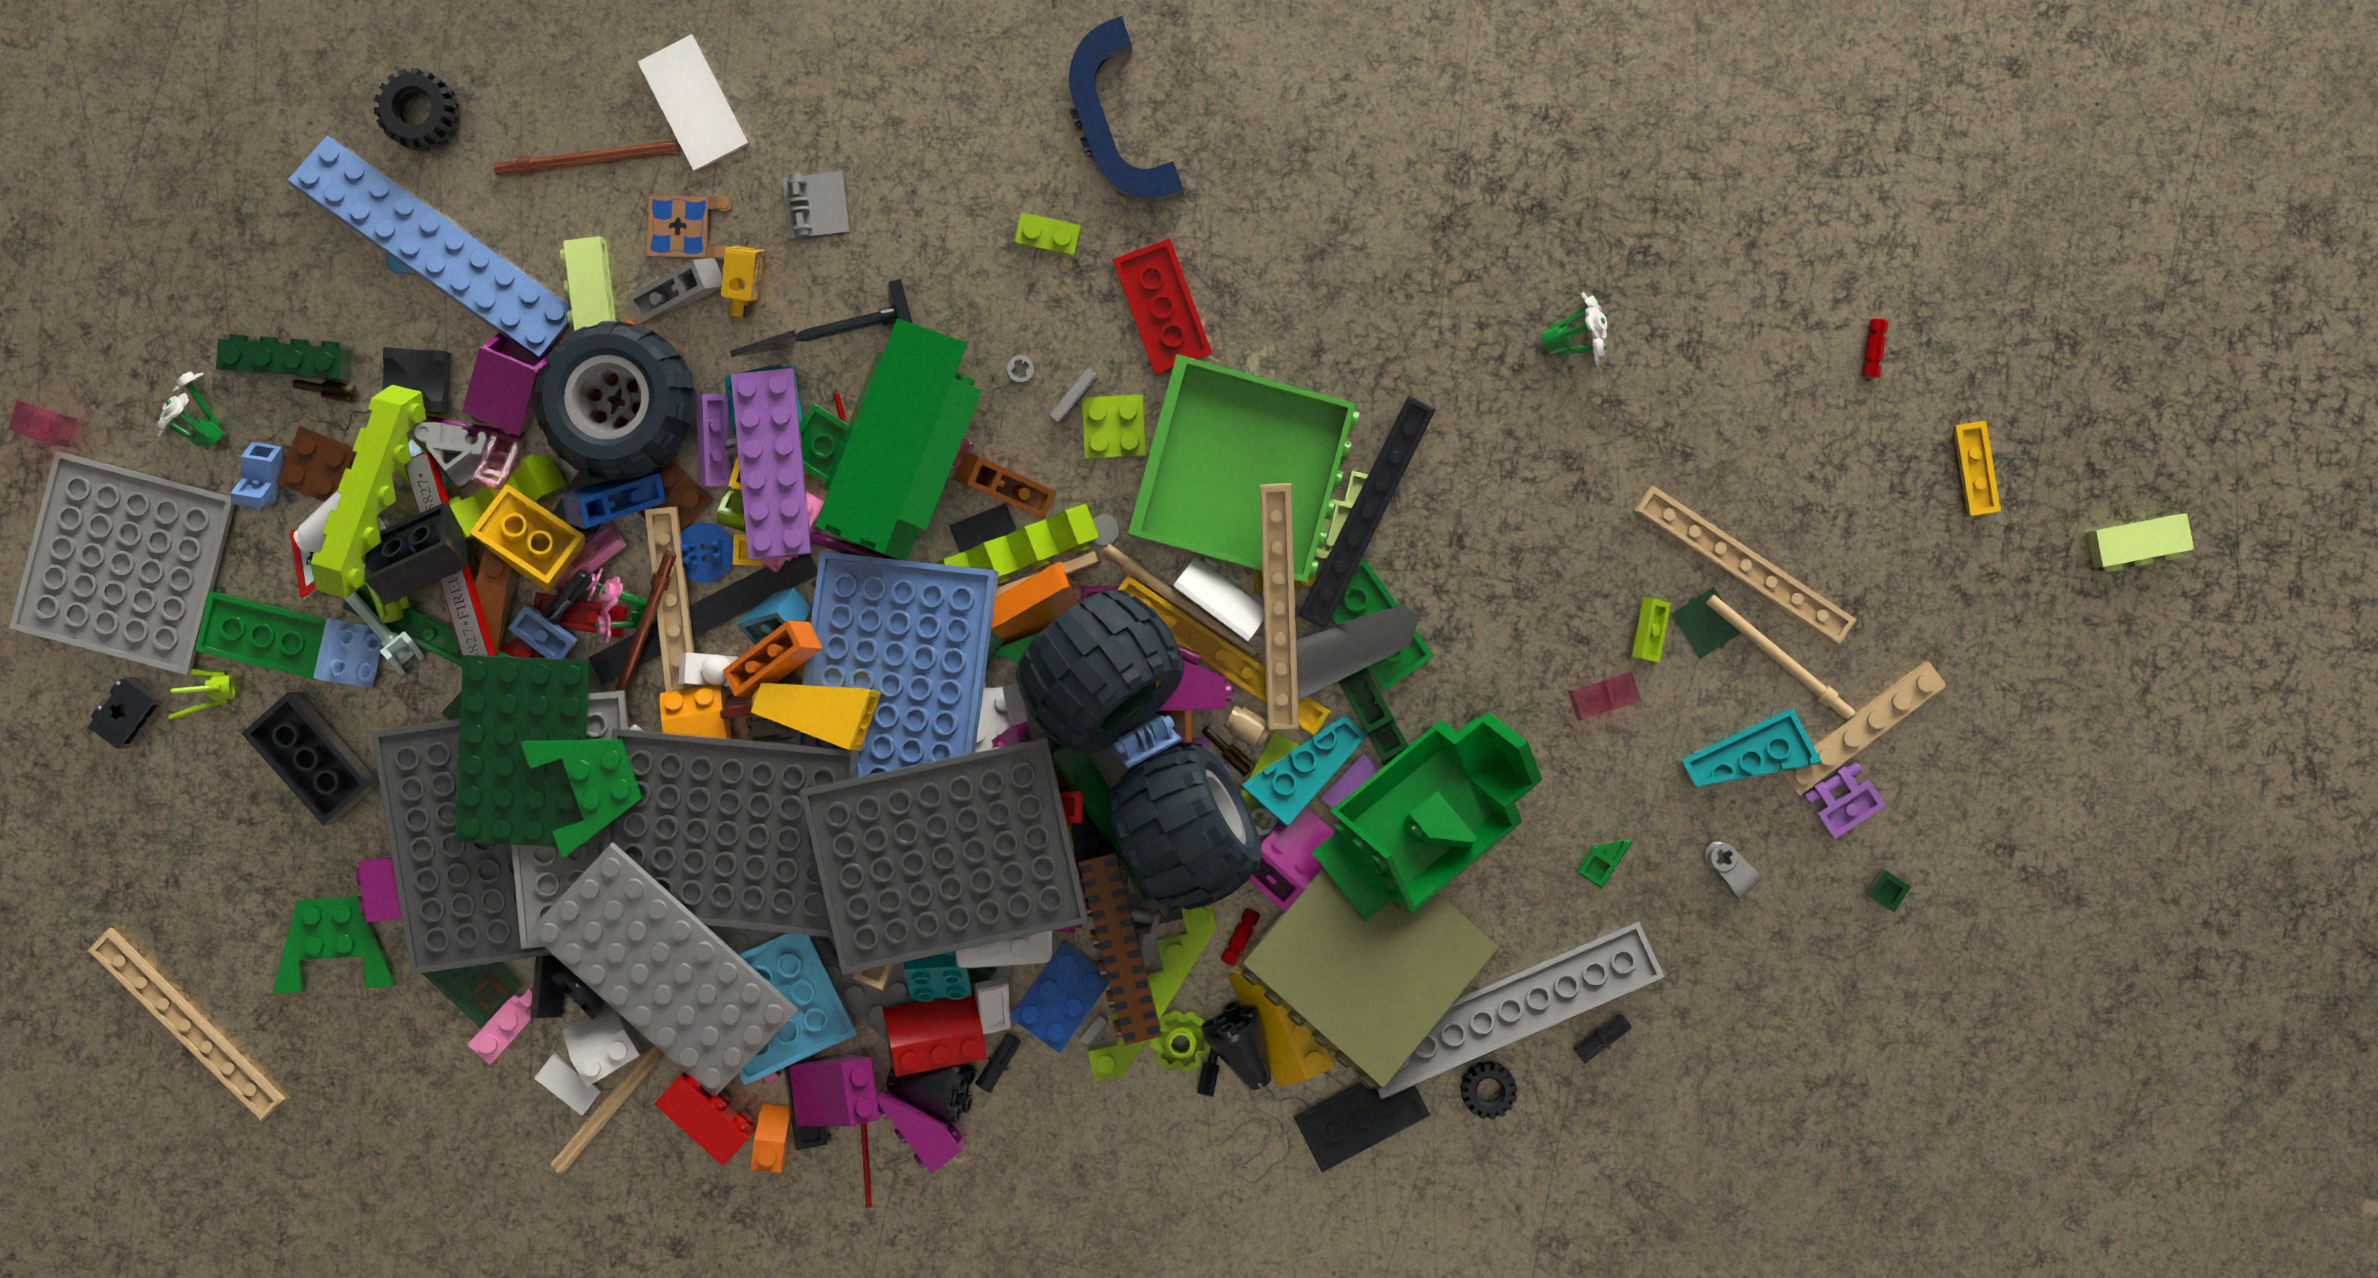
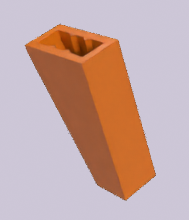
(1032, 604)

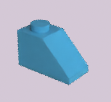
(773, 613)

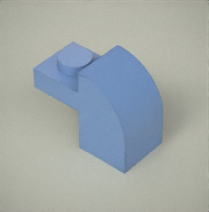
(260, 472)

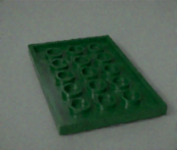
(500, 707)

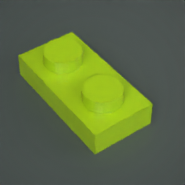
(1047, 234)
(1651, 629)

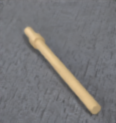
(1131, 566)
(1825, 694)

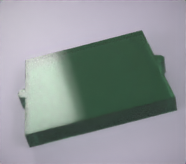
(1703, 626)

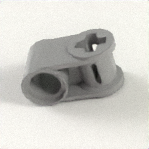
(1734, 871)

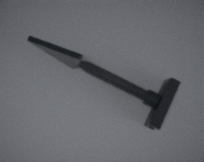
(885, 316)

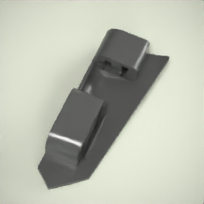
(1352, 647)

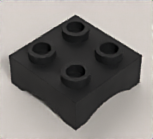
(420, 371)

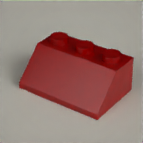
(933, 1034)

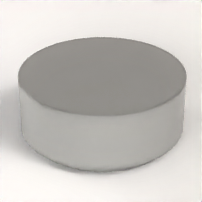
(1107, 529)

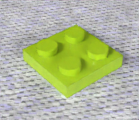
(1113, 426)

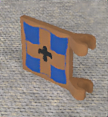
(681, 224)

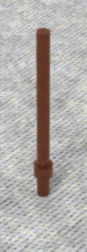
(527, 164)
(660, 583)

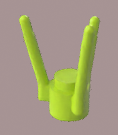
(391, 611)
(219, 688)

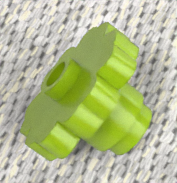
(1186, 1055)

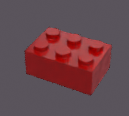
(706, 1118)

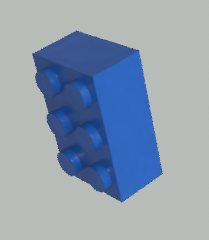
(1061, 996)

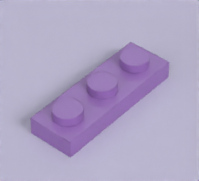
(712, 434)

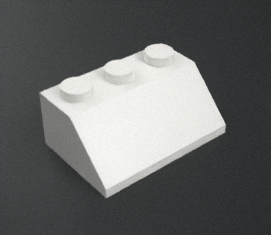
(1221, 597)

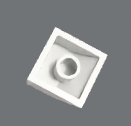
(601, 1044)

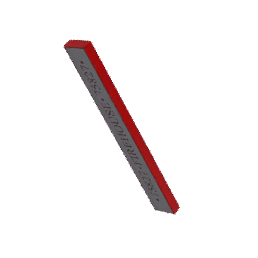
(458, 587)

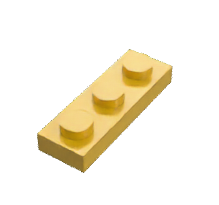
(1976, 468)

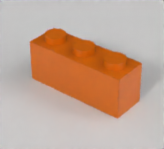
(772, 658)

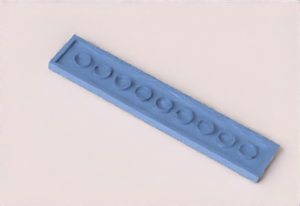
(432, 247)

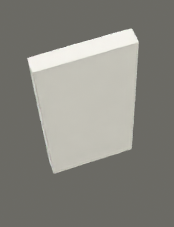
(693, 103)

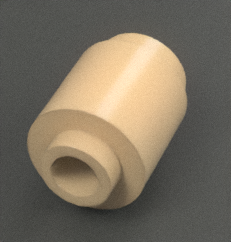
(1247, 726)

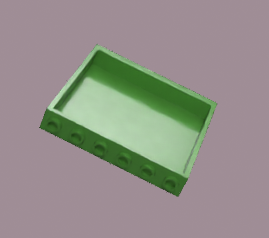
(1217, 445)

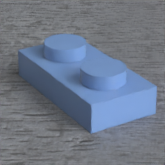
(541, 634)

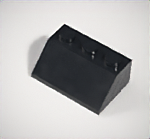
(416, 553)

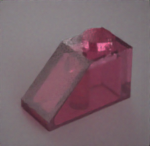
(42, 423)

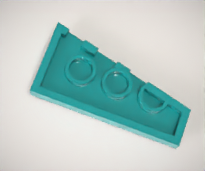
(1758, 751)
(1301, 774)

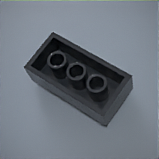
(310, 758)

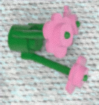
(609, 595)

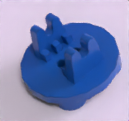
(718, 551)

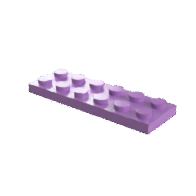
(771, 463)

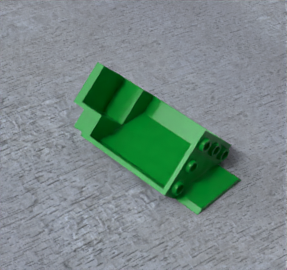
(899, 442)
(1476, 772)

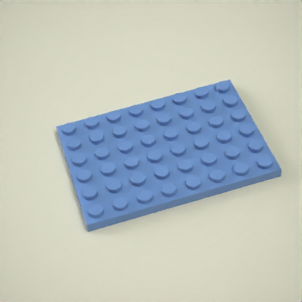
(913, 637)

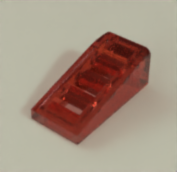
(736, 707)

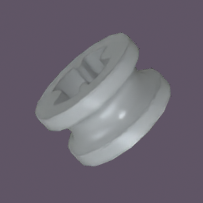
(1011, 366)
(1270, 825)

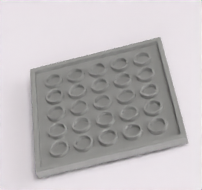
(122, 562)

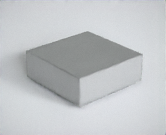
(1094, 1028)

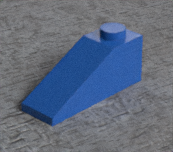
(612, 499)

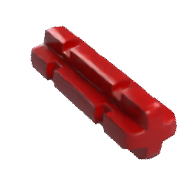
(1875, 348)
(1240, 937)

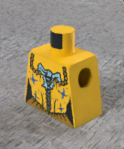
(748, 266)

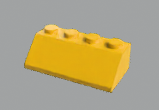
(1290, 1048)

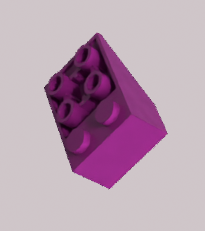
(1287, 858)
(927, 1134)

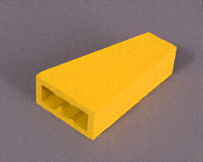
(824, 712)

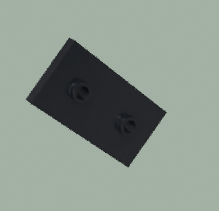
(1357, 1122)

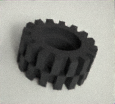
(1501, 1103)

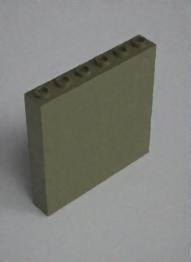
(1366, 984)

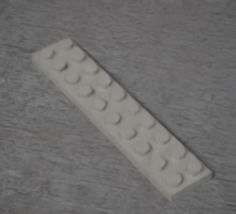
(1531, 1003)

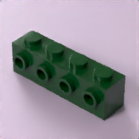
(283, 360)

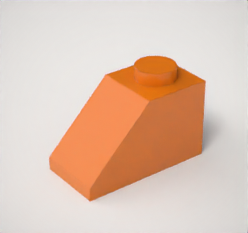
(771, 1138)

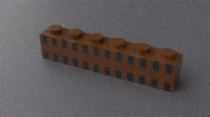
(1120, 949)

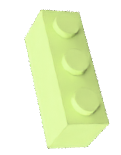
(587, 282)
(2140, 542)

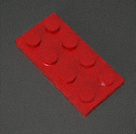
(1161, 305)

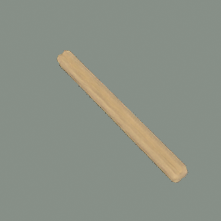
(607, 1109)

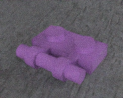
(1849, 809)

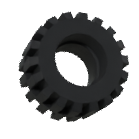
(399, 92)

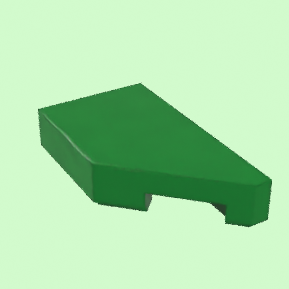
(1602, 861)

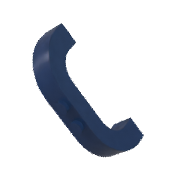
(1139, 184)

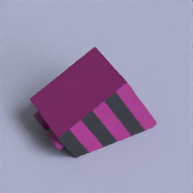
(504, 386)

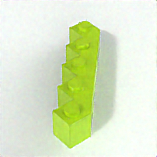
(536, 479)
(366, 490)
(1031, 544)
(1178, 956)

